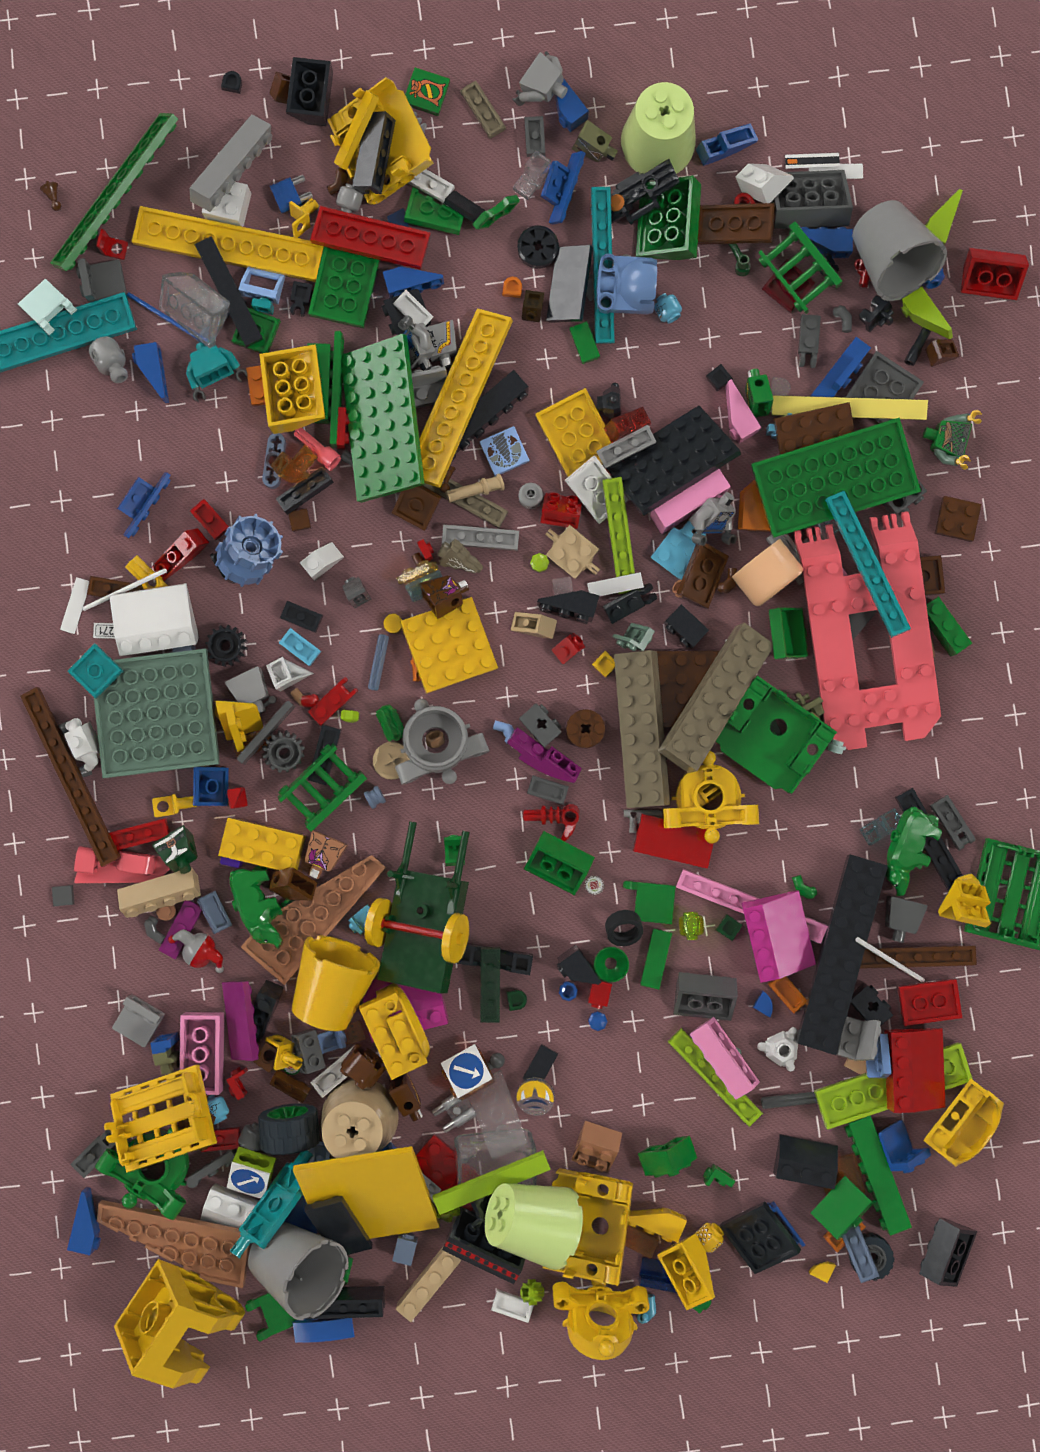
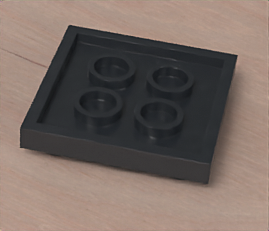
(760, 1238)

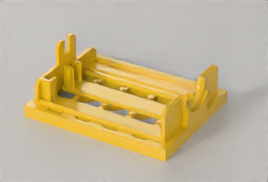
(196, 1110)

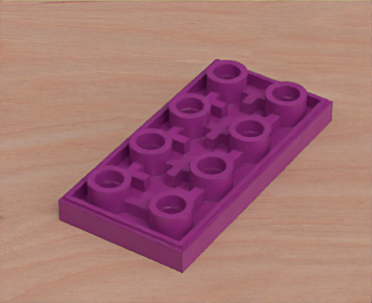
(240, 1020)

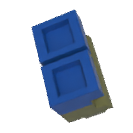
(165, 1053)

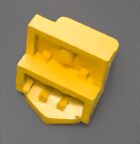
(238, 720)
(966, 902)

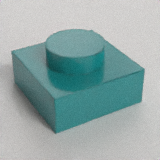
(263, 305)

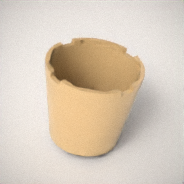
(368, 1110)

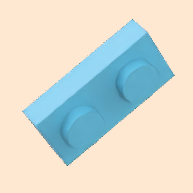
(300, 647)

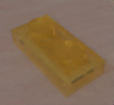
(423, 569)

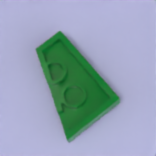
(429, 214)

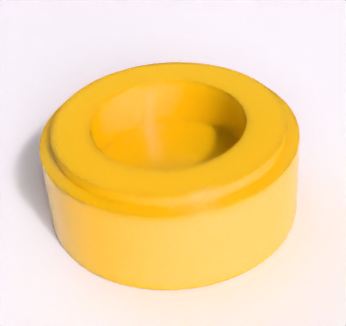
(392, 623)

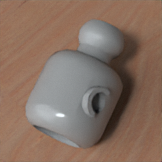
(109, 358)

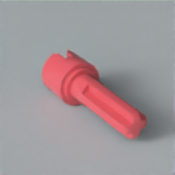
(326, 455)

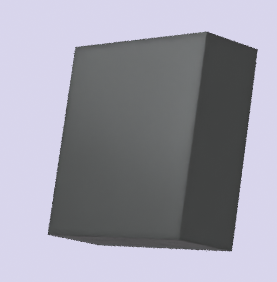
(63, 895)

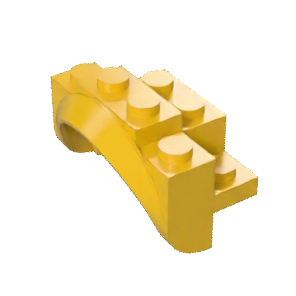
(966, 1124)

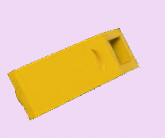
(659, 1221)

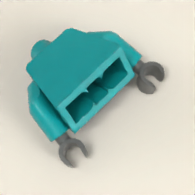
(210, 366)

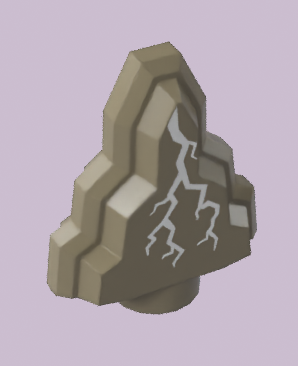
(458, 557)

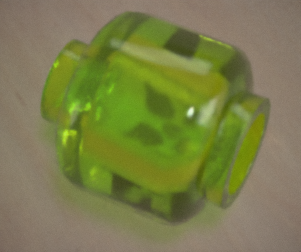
(691, 925)

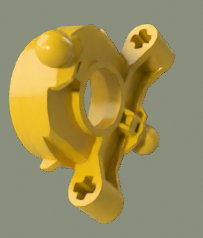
(692, 814)
(593, 1339)

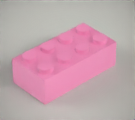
(689, 501)
(204, 1046)

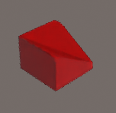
(237, 798)

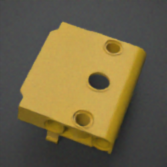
(409, 146)
(599, 1249)

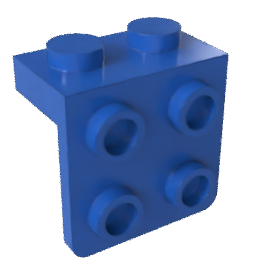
(899, 1149)

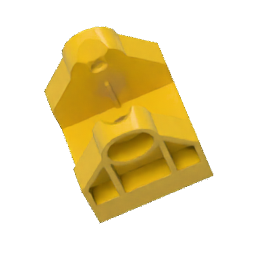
(159, 1317)

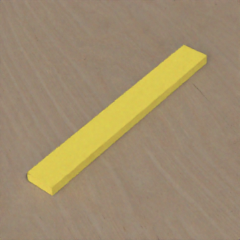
(860, 407)

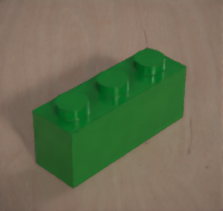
(946, 627)

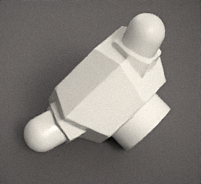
(781, 1048)

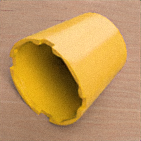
(332, 982)

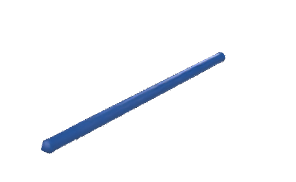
(159, 313)

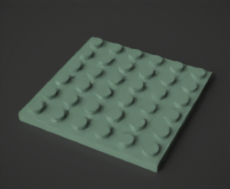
(157, 715)

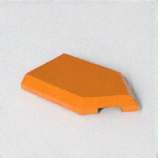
(751, 510)

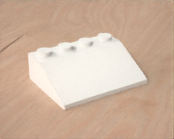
(153, 619)

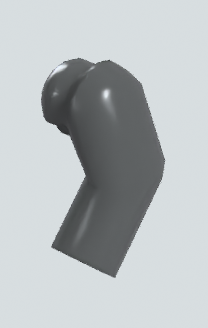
(846, 317)

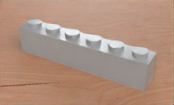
(230, 163)

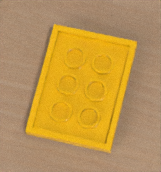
(573, 430)

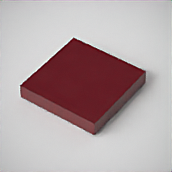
(777, 291)

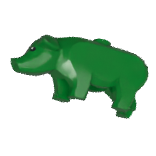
(907, 846)
(253, 906)

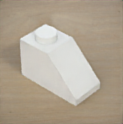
(321, 560)

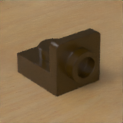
(532, 306)

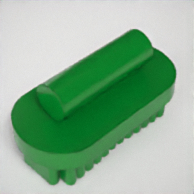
(390, 723)

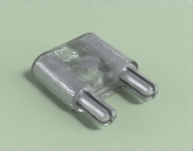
(458, 1110)

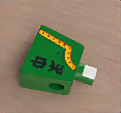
(758, 393)

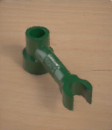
(742, 265)

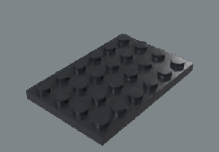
(680, 458)

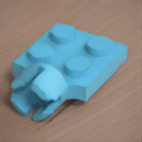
(676, 550)

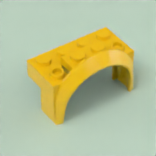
(399, 1037)

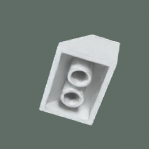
(227, 1207)

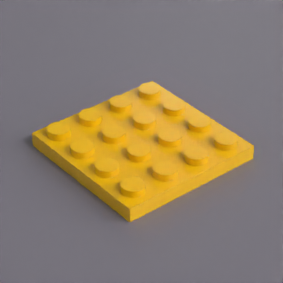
(448, 647)

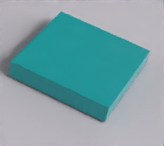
(95, 670)

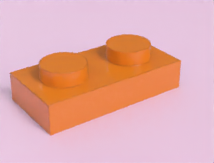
(255, 385)

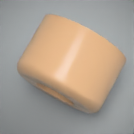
(768, 573)

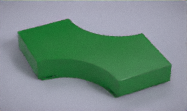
(503, 208)

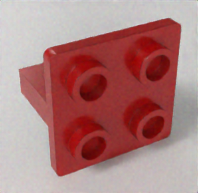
(561, 510)

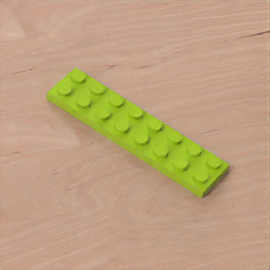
(867, 1096)

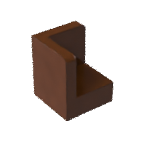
(280, 87)

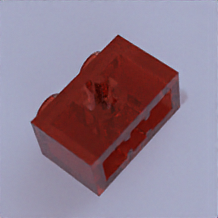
(626, 424)

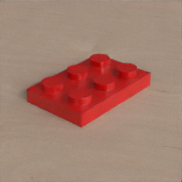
(929, 1002)

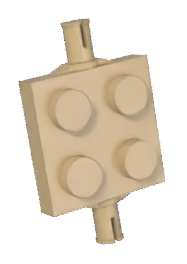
(572, 551)

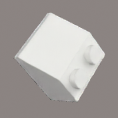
(762, 181)

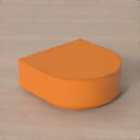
(512, 287)

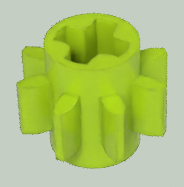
(532, 1292)

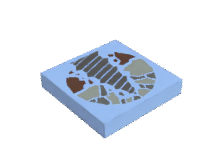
(504, 451)

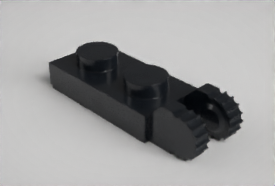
(629, 603)

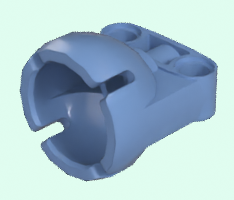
(627, 285)

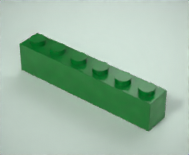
(878, 1175)

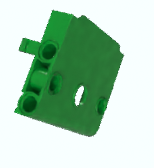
(773, 758)

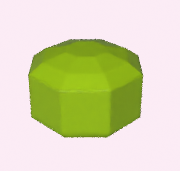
(539, 562)
(350, 716)

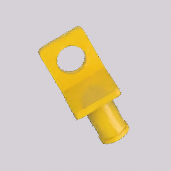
(301, 215)
(174, 803)
(284, 1055)

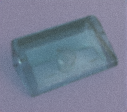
(414, 588)

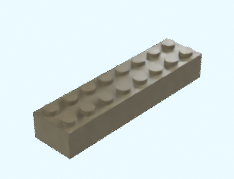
(716, 698)
(641, 729)

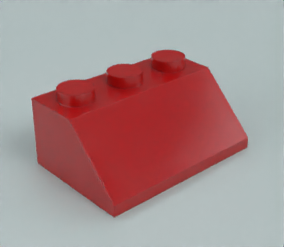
(994, 273)

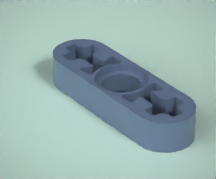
(270, 446)

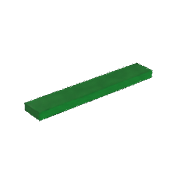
(336, 385)

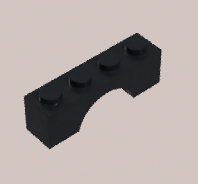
(510, 960)

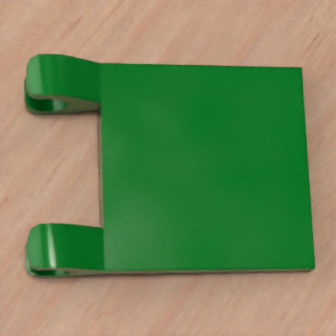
(653, 901)
(275, 1316)

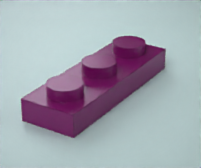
(184, 920)

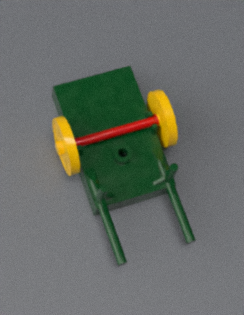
(416, 944)

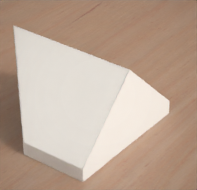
(286, 673)

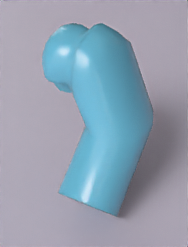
(646, 1317)

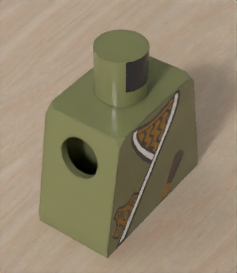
(594, 143)

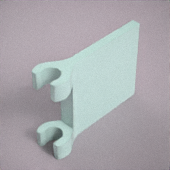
(44, 304)

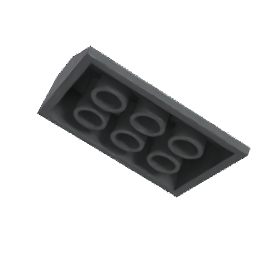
(814, 200)

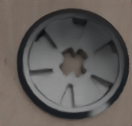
(548, 242)

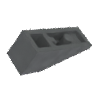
(356, 592)

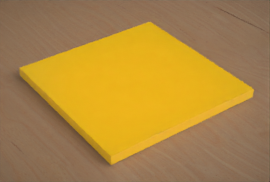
(379, 1187)

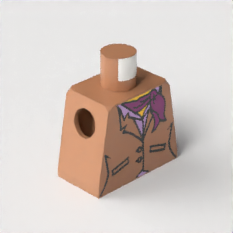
(323, 853)

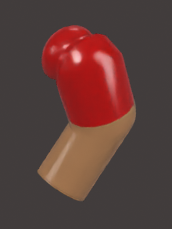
(304, 700)

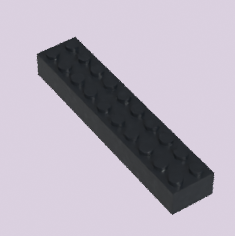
(841, 954)

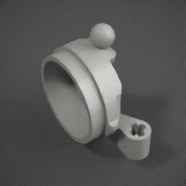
(458, 749)

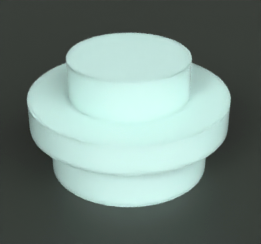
(836, 746)

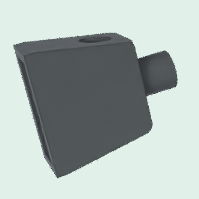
(903, 916)

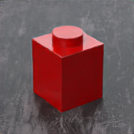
(599, 994)

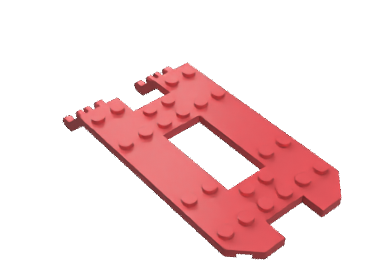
(829, 603)

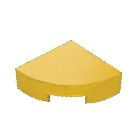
(823, 1270)

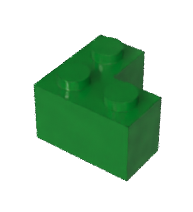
(668, 1158)

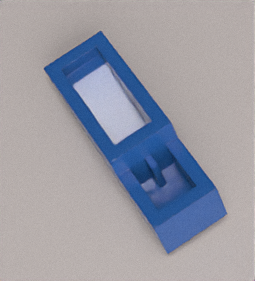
(726, 144)
(322, 1329)

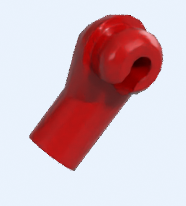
(860, 268)

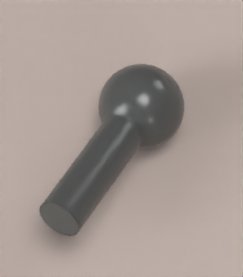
(496, 1061)

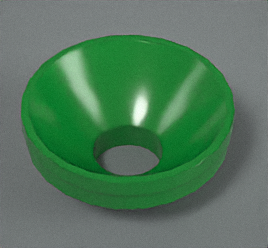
(618, 971)

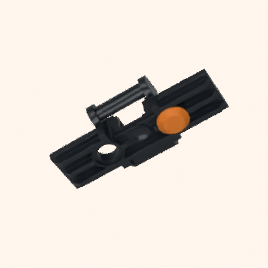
(636, 187)

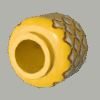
(710, 1236)

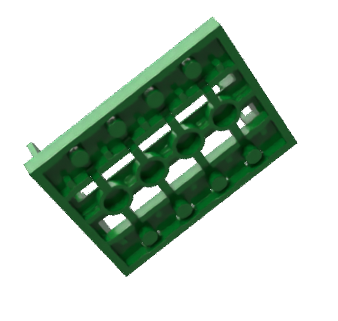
(1030, 930)

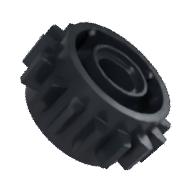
(218, 638)

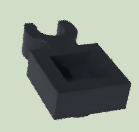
(301, 295)

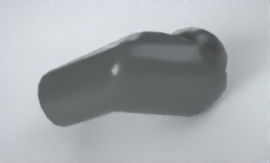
(151, 930)

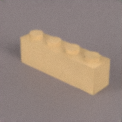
(158, 893)
(426, 1284)

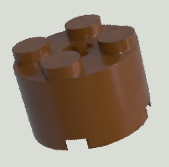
(585, 717)
(363, 1067)

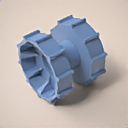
(251, 534)

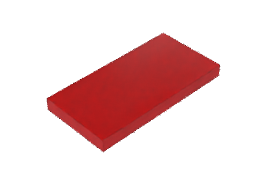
(675, 844)

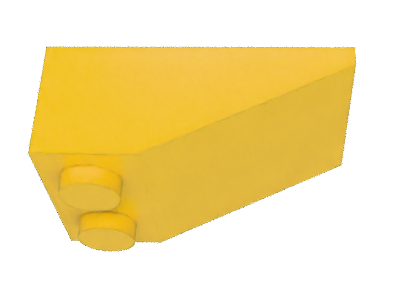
(688, 1271)

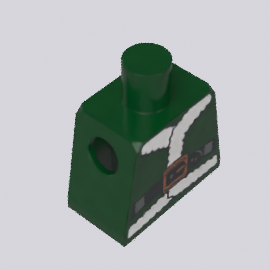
(177, 850)

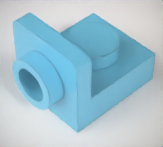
(357, 922)

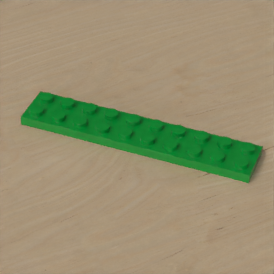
(111, 195)

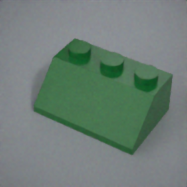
(559, 863)

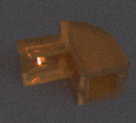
(295, 468)

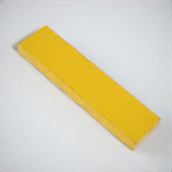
(356, 130)

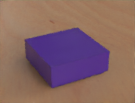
(231, 862)

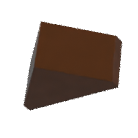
(941, 351)

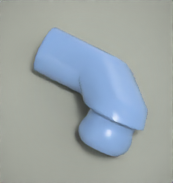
(507, 729)

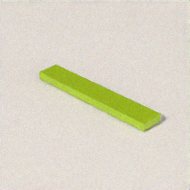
(618, 527)
(693, 1055)
(487, 1183)

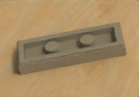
(482, 109)

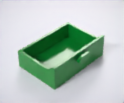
(788, 633)
(842, 1208)

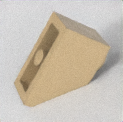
(534, 625)

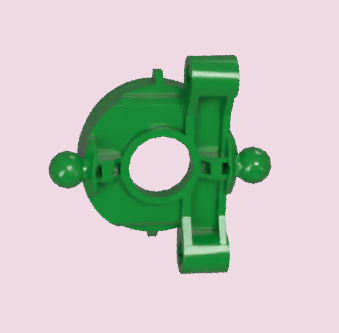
(158, 1191)

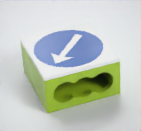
(251, 1172)

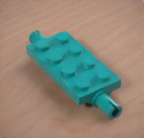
(272, 1208)

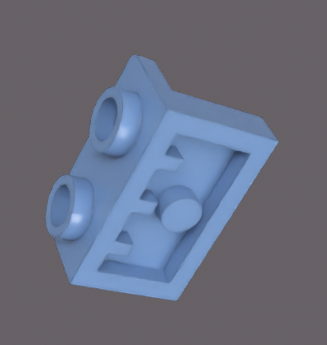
(881, 1065)

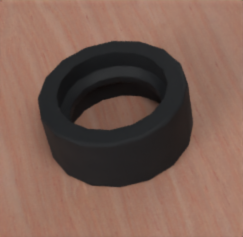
(624, 938)

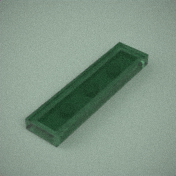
(490, 985)

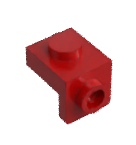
(568, 648)
(236, 1086)

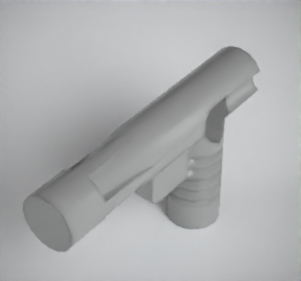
(633, 821)

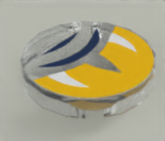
(535, 1096)

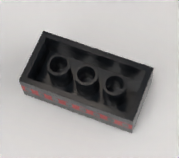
(476, 1249)

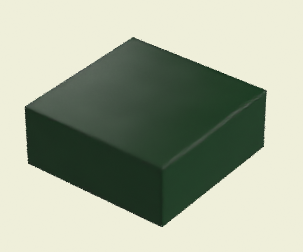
(729, 927)

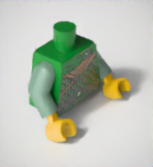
(951, 438)

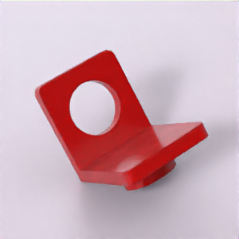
(105, 245)

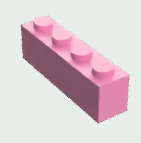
(724, 1058)

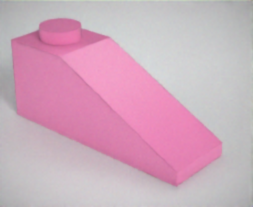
(740, 418)

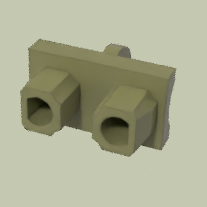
(814, 705)

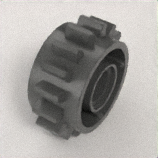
(280, 741)

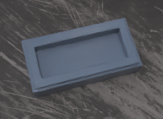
(214, 912)

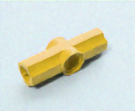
(140, 570)

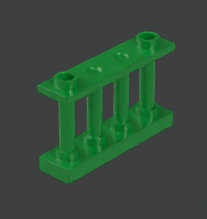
(807, 250)
(327, 805)

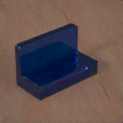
(654, 1275)

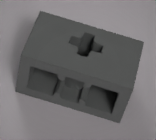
(530, 718)

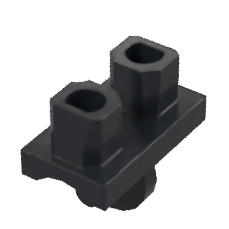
(880, 316)

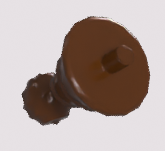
(50, 191)
(444, 487)

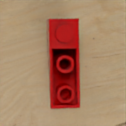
(181, 552)

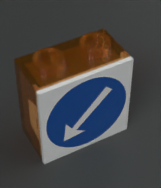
(467, 1072)

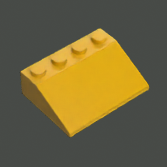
(292, 388)

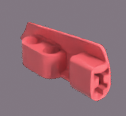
(130, 868)

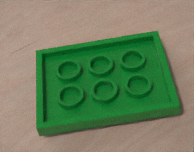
(344, 287)

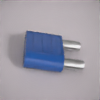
(285, 192)

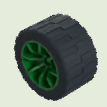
(289, 1129)

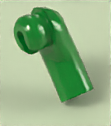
(805, 891)

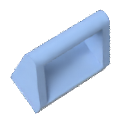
(255, 292)

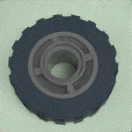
(884, 1254)

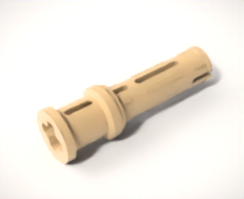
(483, 486)

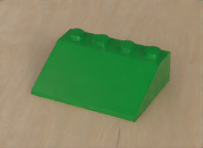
(674, 227)

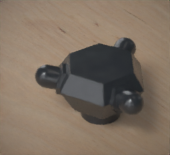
(610, 401)

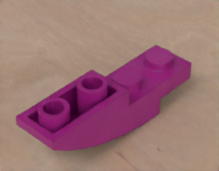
(546, 761)

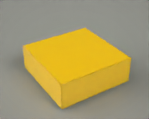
(604, 664)

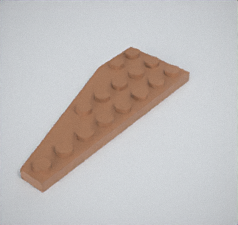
(313, 918)
(188, 1241)

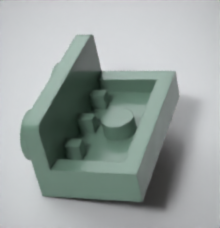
(635, 638)

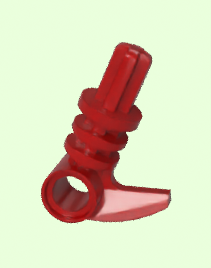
(555, 815)

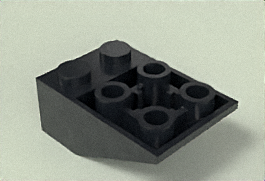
(574, 604)

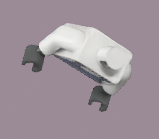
(82, 743)

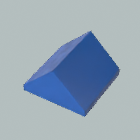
(210, 786)

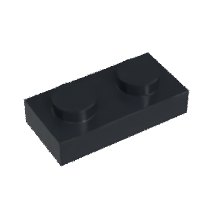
(301, 616)

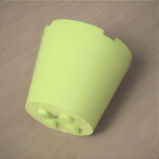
(660, 129)
(535, 1222)

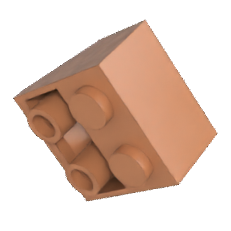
(597, 1146)

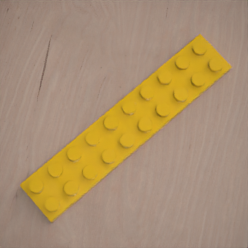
(235, 243)
(461, 393)

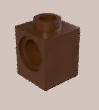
(263, 1061)

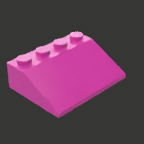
(778, 935)
(427, 1005)

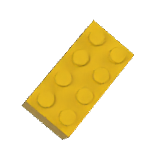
(261, 844)

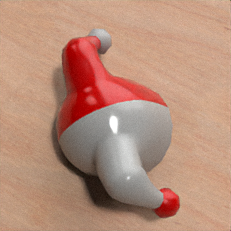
(198, 949)

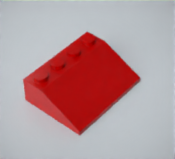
(916, 1070)

